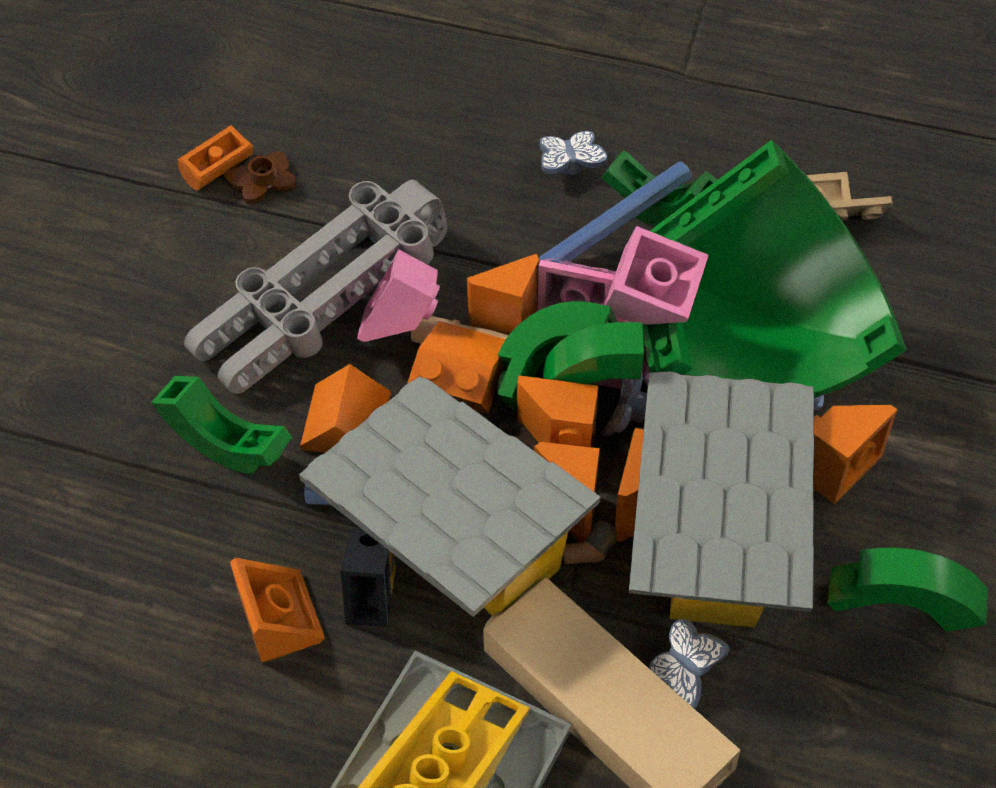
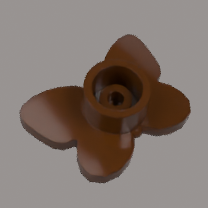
(260, 176)

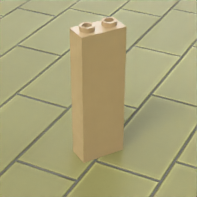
(606, 694)

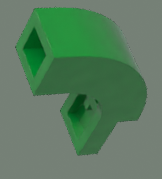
(629, 175)
(538, 334)
(598, 354)
(214, 430)
(913, 579)

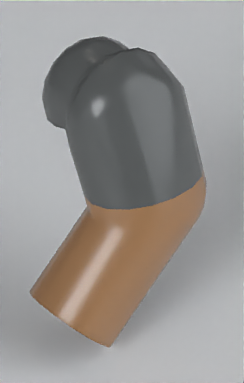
(594, 547)

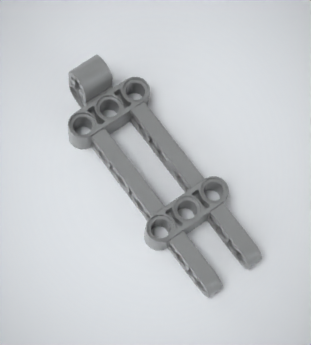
(404, 220)

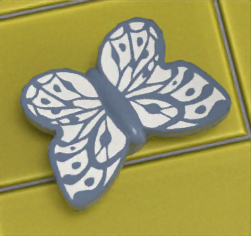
(571, 154)
(630, 407)
(688, 659)

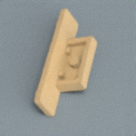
(837, 192)

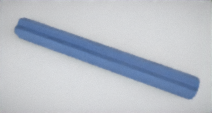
(620, 214)

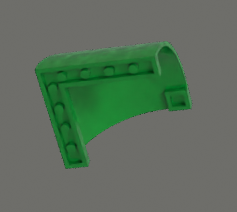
(779, 288)

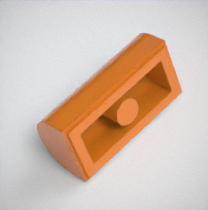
(214, 157)

